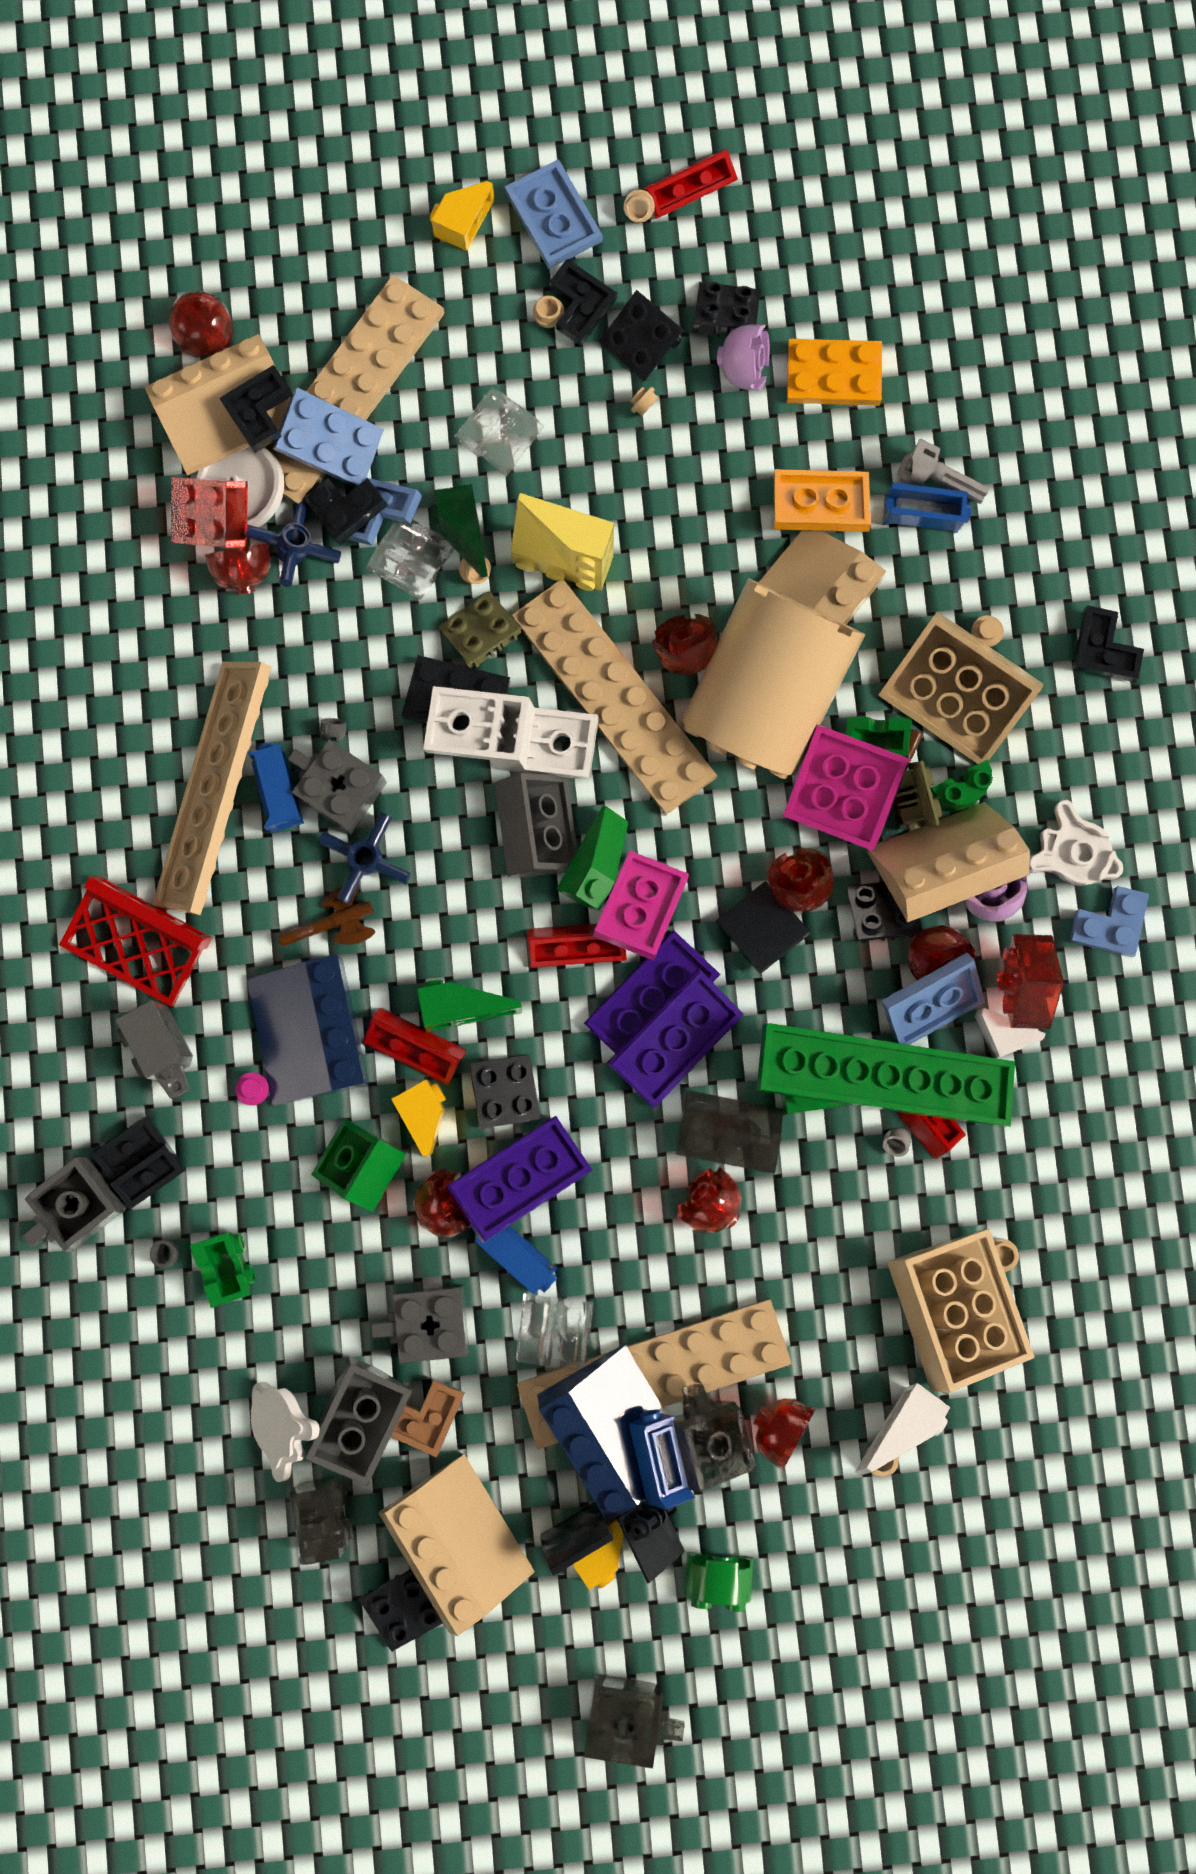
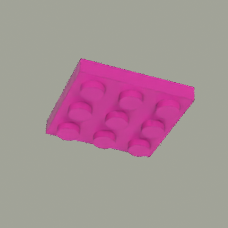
(846, 787)

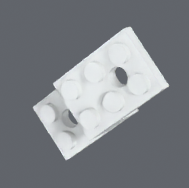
(510, 733)

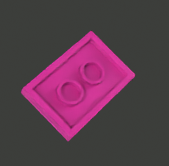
(641, 905)

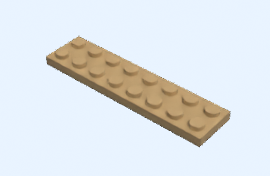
(366, 366)
(611, 688)
(212, 787)
(704, 1353)

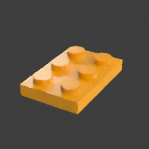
(834, 372)
(821, 500)

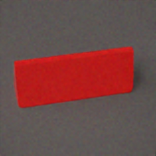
(691, 183)
(570, 946)
(413, 1046)
(934, 1133)

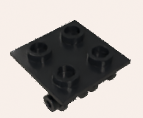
(724, 307)
(641, 335)
(878, 914)
(504, 1091)
(651, 1538)
(400, 1610)

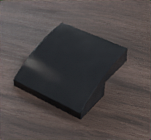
(762, 928)
(138, 1161)
(575, 1538)

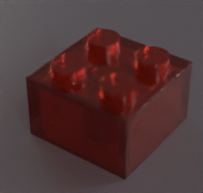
(209, 512)
(1030, 981)

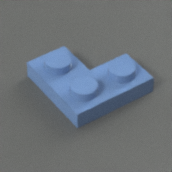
(401, 507)
(1117, 931)

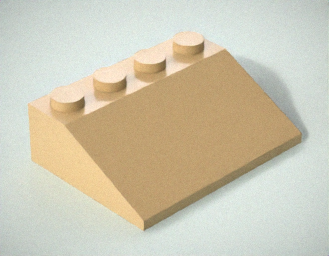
(192, 408)
(824, 575)
(960, 689)
(951, 860)
(960, 1311)
(457, 1545)

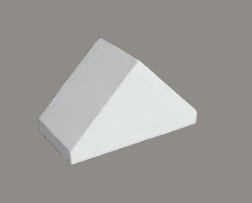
(1001, 1037)

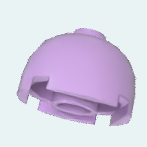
(744, 356)
(999, 902)

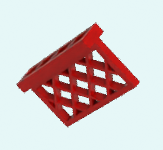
(149, 916)

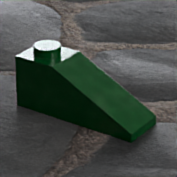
(460, 525)

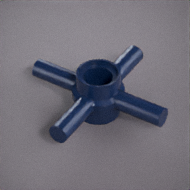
(286, 551)
(354, 850)

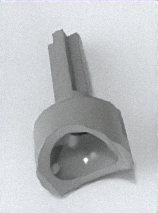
(925, 465)

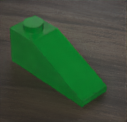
(596, 861)
(457, 1005)

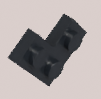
(588, 299)
(250, 404)
(346, 514)
(1097, 651)

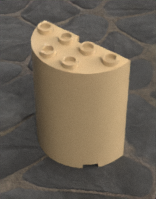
(770, 680)

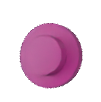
(252, 1089)

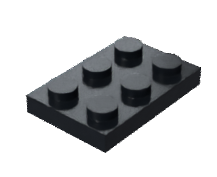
(438, 673)

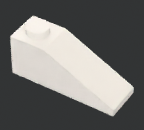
(912, 1421)

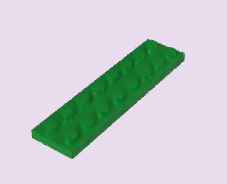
(885, 1075)

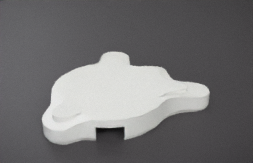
(1076, 851)
(280, 1428)

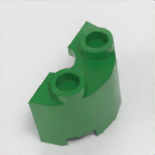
(886, 734)
(963, 795)
(223, 1268)
(718, 1581)

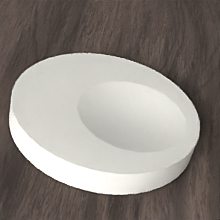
(263, 477)

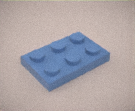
(553, 214)
(328, 438)
(934, 1000)

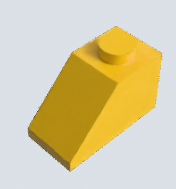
(461, 214)
(422, 1113)
(600, 1566)

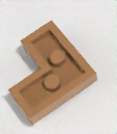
(429, 1426)

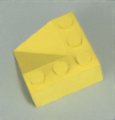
(562, 543)

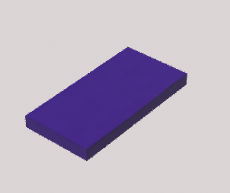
(646, 991)
(675, 1038)
(518, 1179)

